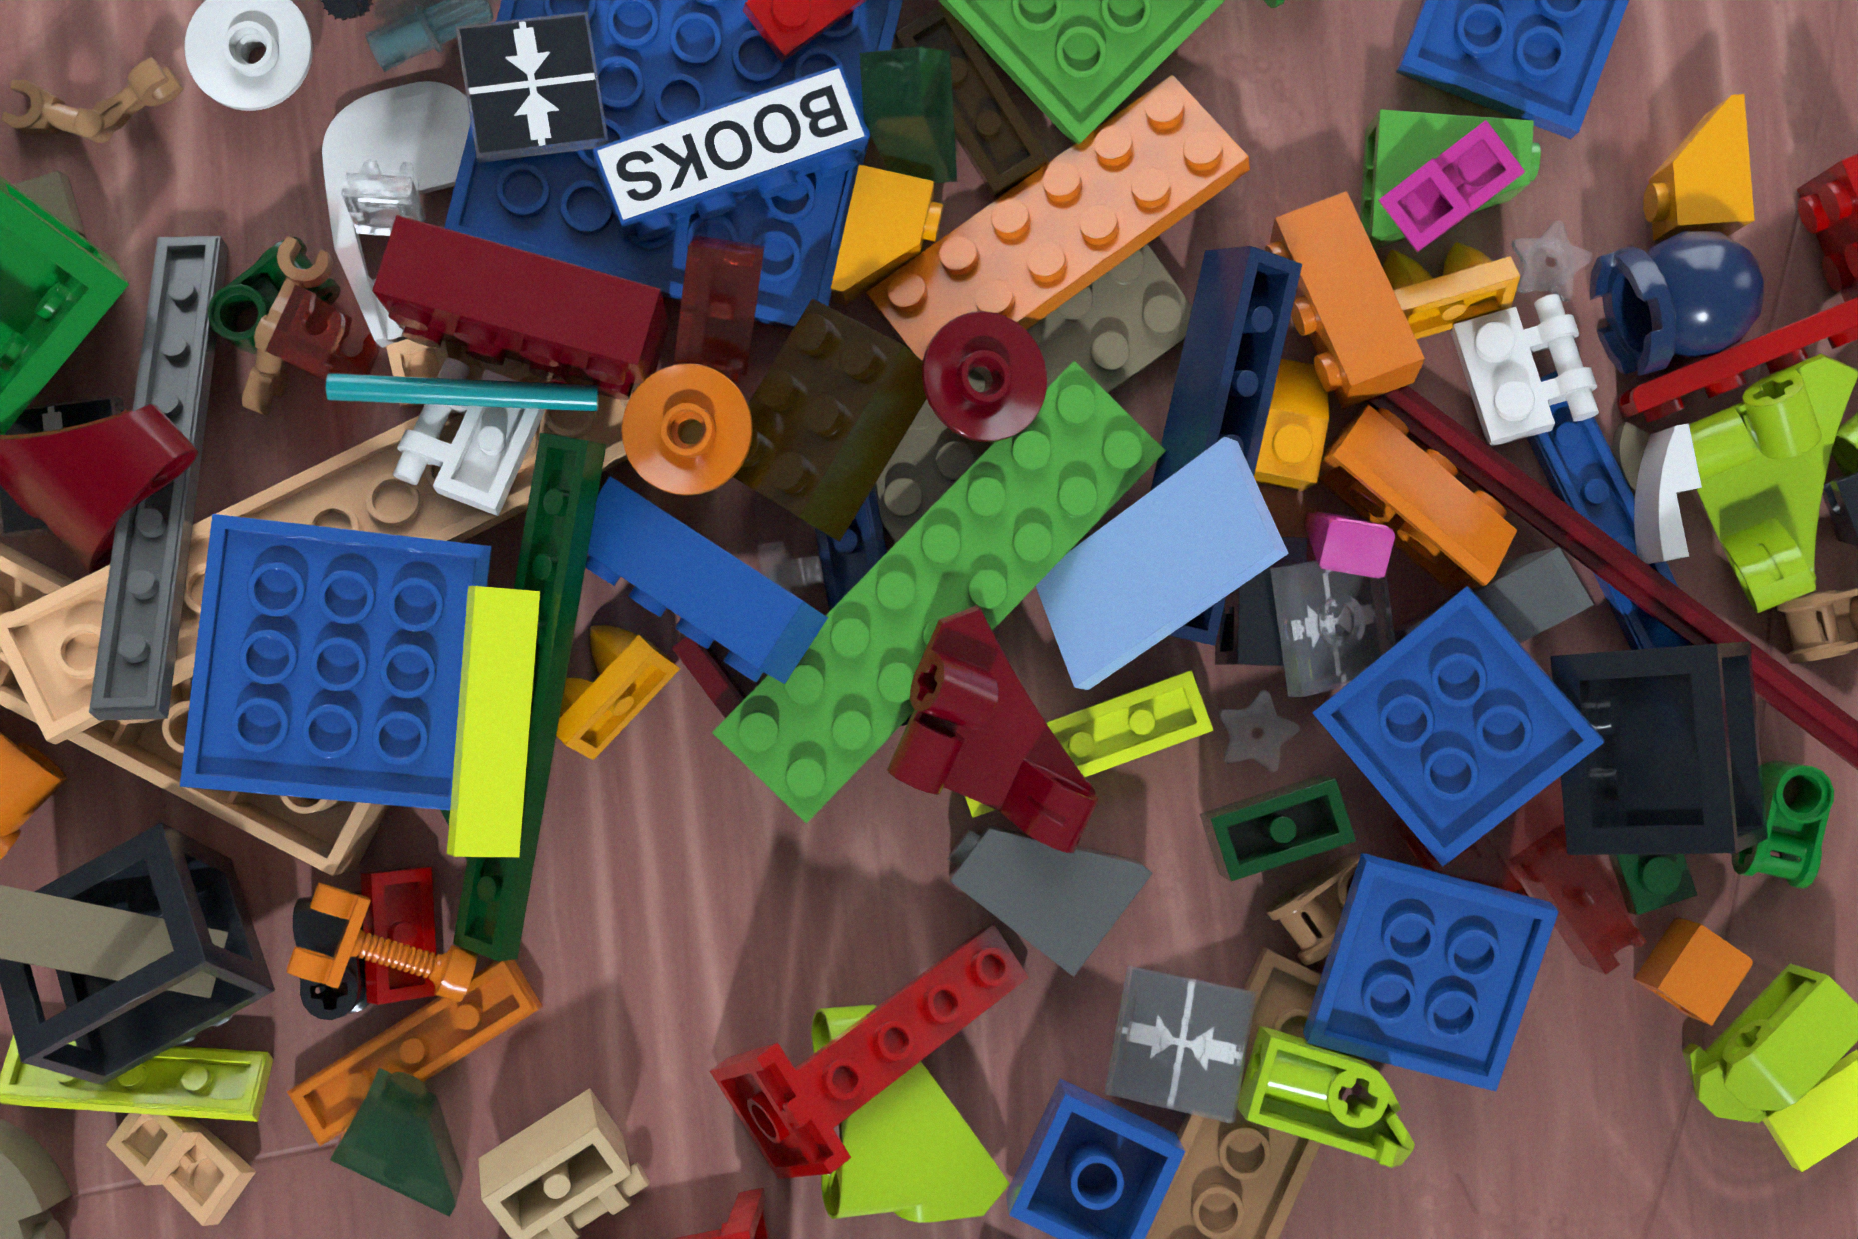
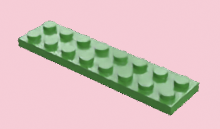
(972, 548)

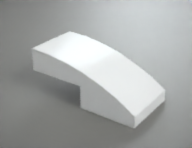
(1664, 472)

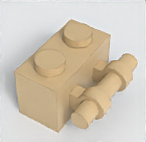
(560, 1173)

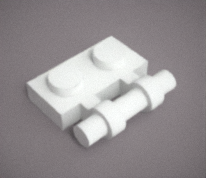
(1505, 378)
(484, 453)

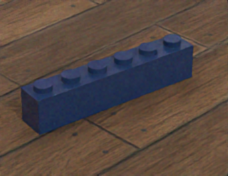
(1228, 370)

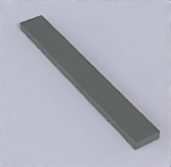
(155, 535)

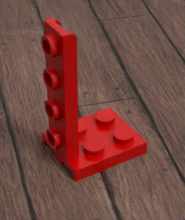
(1831, 212)
(796, 1108)

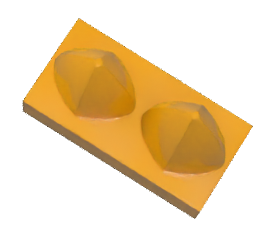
(1467, 290)
(629, 678)

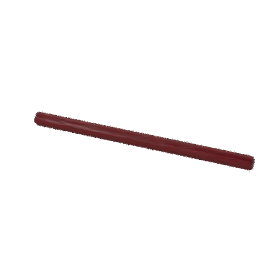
(1618, 566)

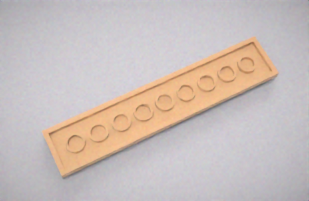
(58, 636)

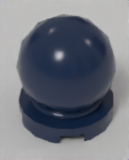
(1676, 299)

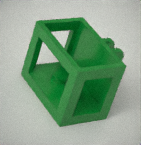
(50, 297)

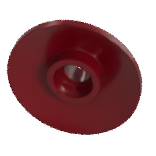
(1007, 361)

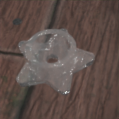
(1535, 272)
(1240, 726)

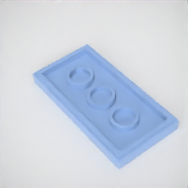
(1160, 564)

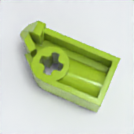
(1775, 1047)
(1298, 1089)

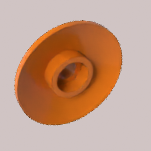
(661, 411)

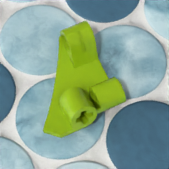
(1767, 474)
(906, 1148)

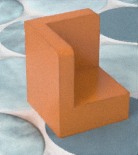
(1694, 970)

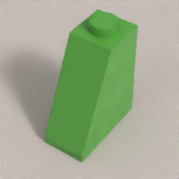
(1406, 140)

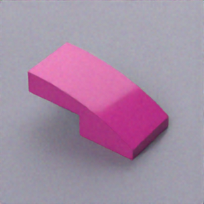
(1451, 186)

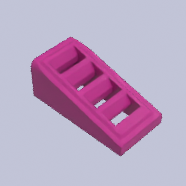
(1349, 544)

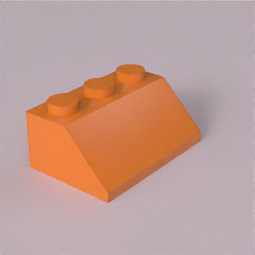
(1434, 516)

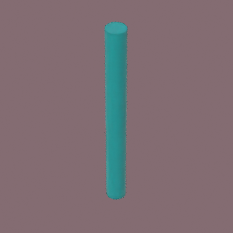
(462, 392)

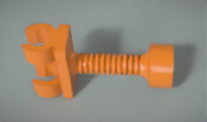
(448, 971)

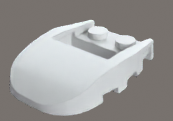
(396, 125)

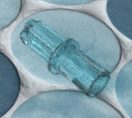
(425, 30)

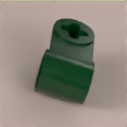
(259, 289)

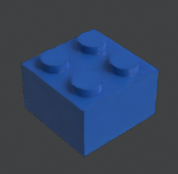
(1093, 1169)

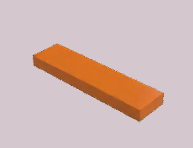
(417, 1045)

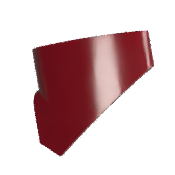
(987, 738)

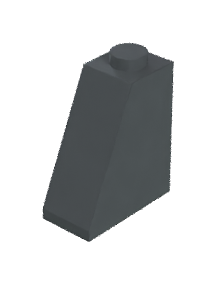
(1525, 595)
(1044, 894)

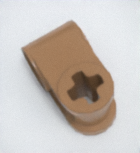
(1822, 624)
(1322, 902)

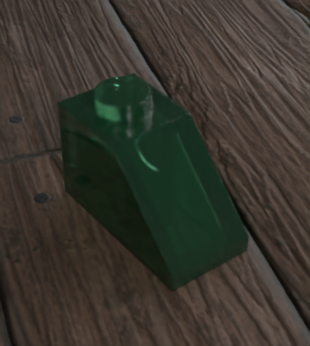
(911, 111)
(402, 1142)

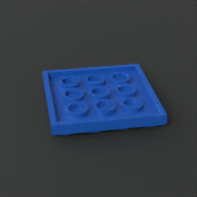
(329, 663)

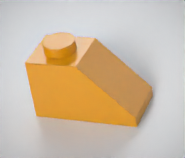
(1705, 178)
(883, 229)
(1294, 429)

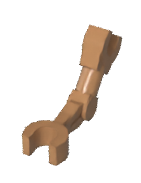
(48, 113)
(269, 372)

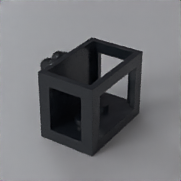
(1675, 752)
(137, 1017)

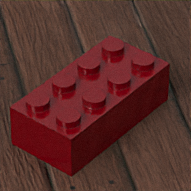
(521, 307)

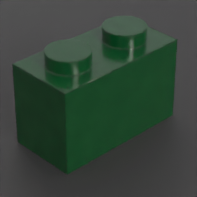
(1277, 827)

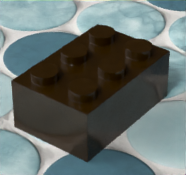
(830, 417)

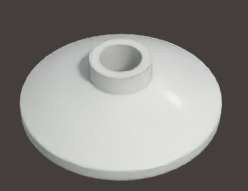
(226, 33)

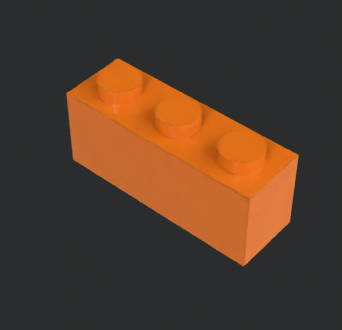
(1346, 302)

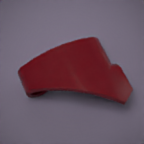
(93, 474)

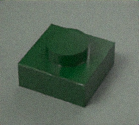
(1652, 880)

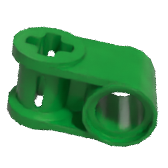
(1791, 829)

